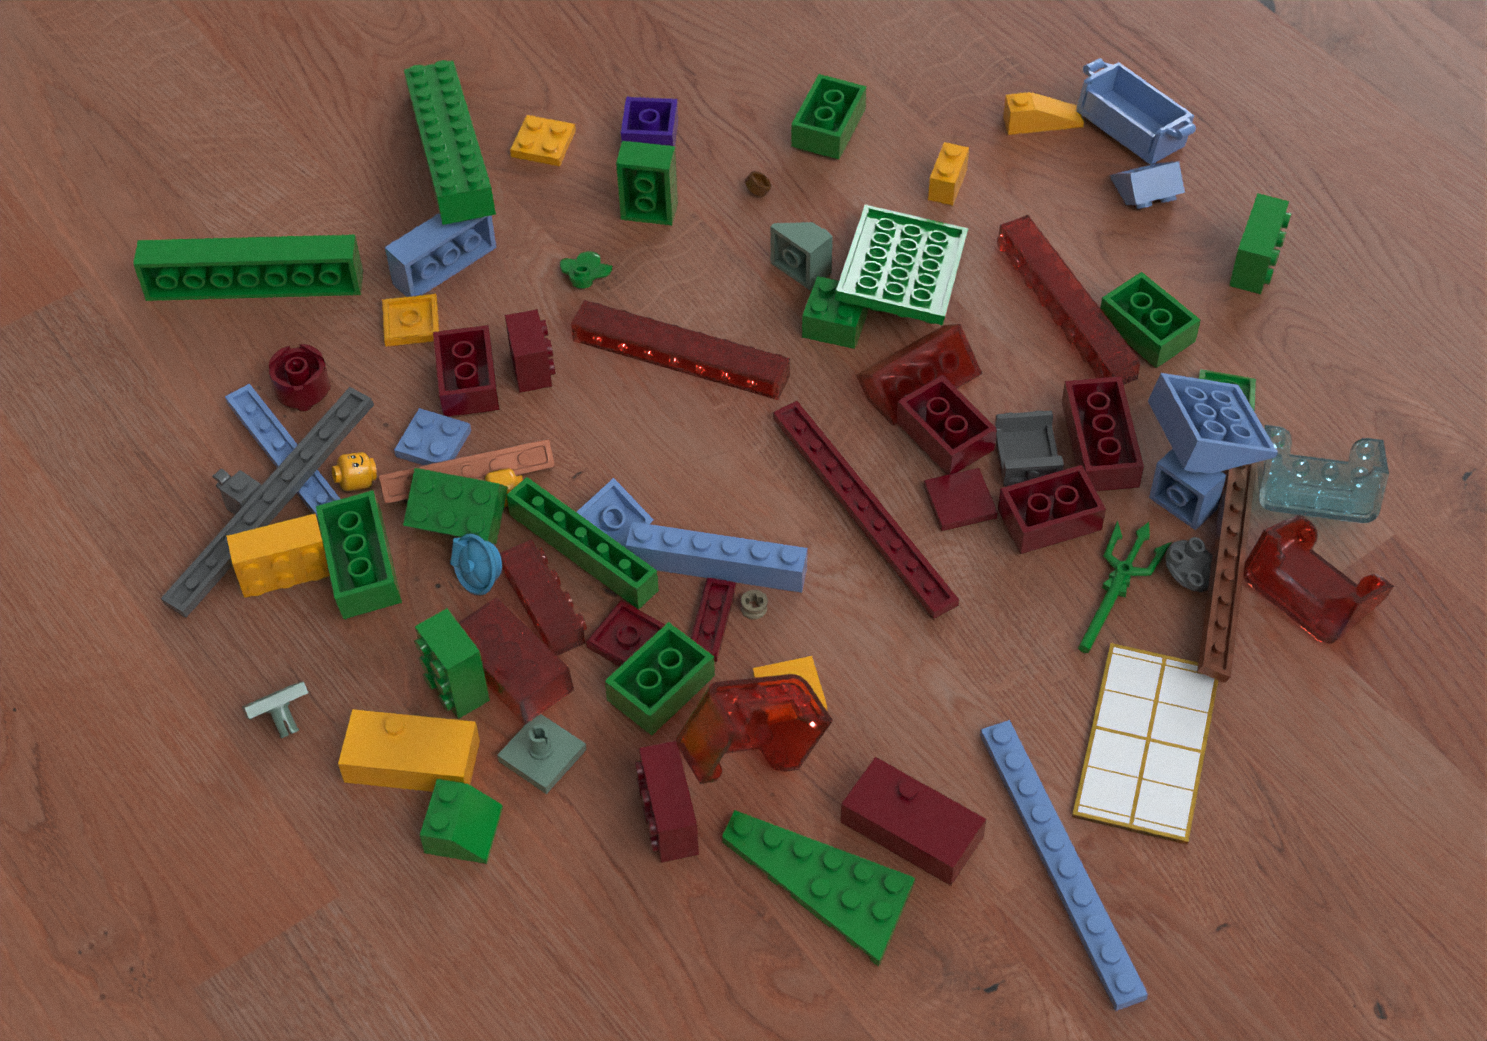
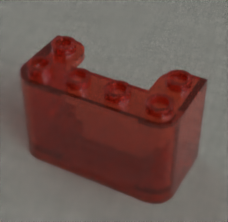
(761, 713)

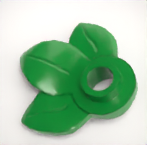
(585, 269)

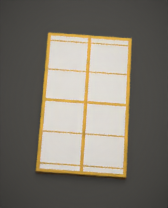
(1146, 744)

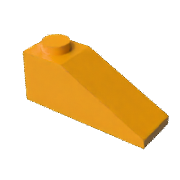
(1038, 113)

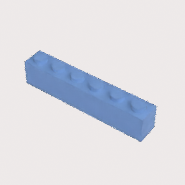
(719, 556)

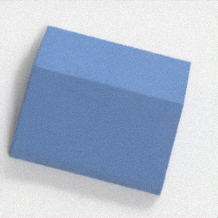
(614, 511)

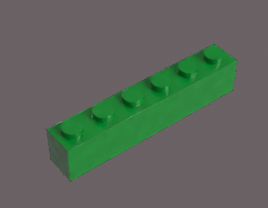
(583, 543)

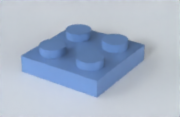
(432, 438)

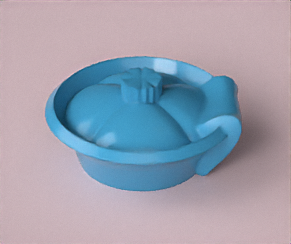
(475, 563)

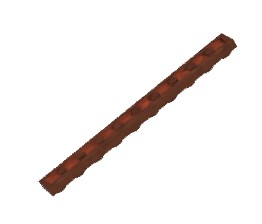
(1227, 573)

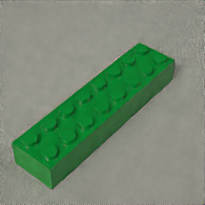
(249, 267)

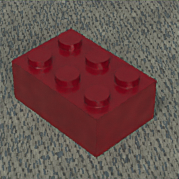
(465, 371)
(946, 425)
(1051, 509)
(667, 802)

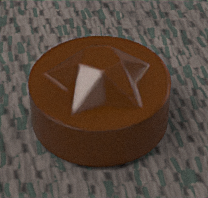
(758, 183)

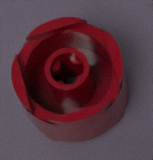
(299, 376)

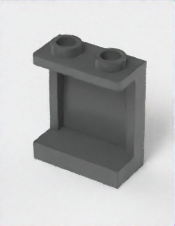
(1026, 446)

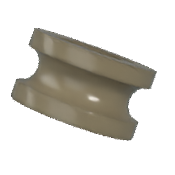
(747, 608)

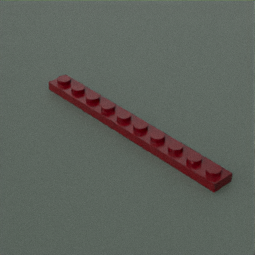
(866, 510)

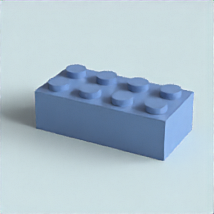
(437, 252)

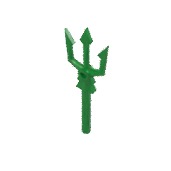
(1119, 579)

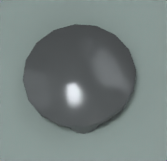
(1190, 564)

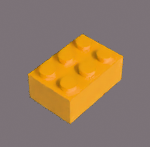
(278, 555)

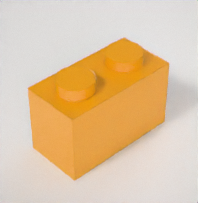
(948, 173)

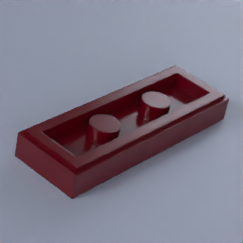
(713, 615)

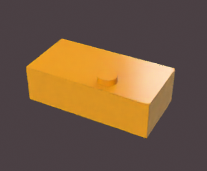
(407, 750)

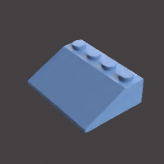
(1209, 424)

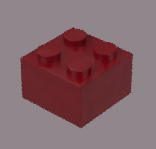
(530, 350)

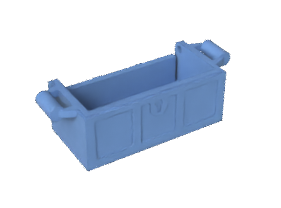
(1133, 111)

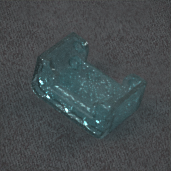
(1324, 486)

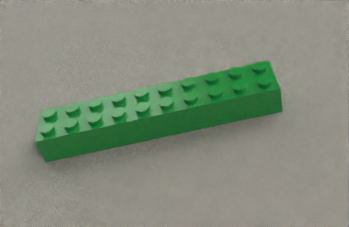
(449, 143)

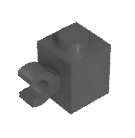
(235, 489)

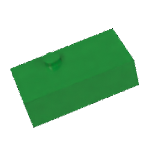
(358, 555)

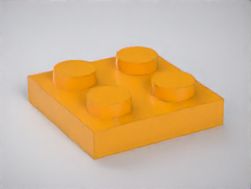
(543, 140)

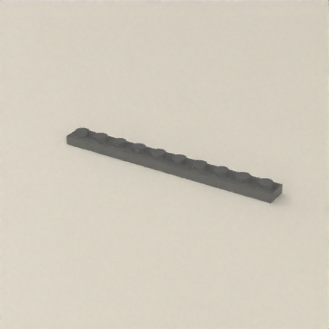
(268, 499)

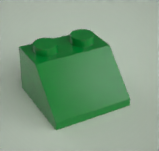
(460, 822)

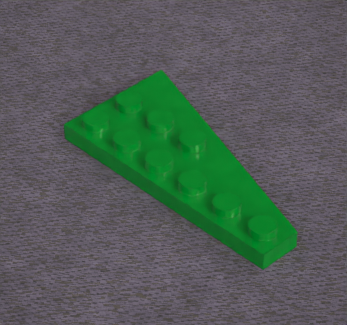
(834, 885)

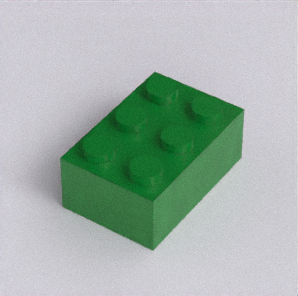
(828, 116)
(647, 182)
(1259, 244)
(1150, 319)
(455, 505)
(451, 664)
(660, 678)

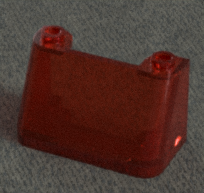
(1306, 584)

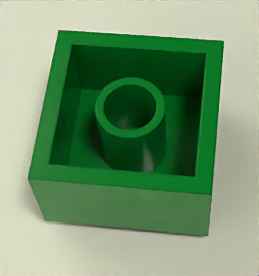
(831, 319)

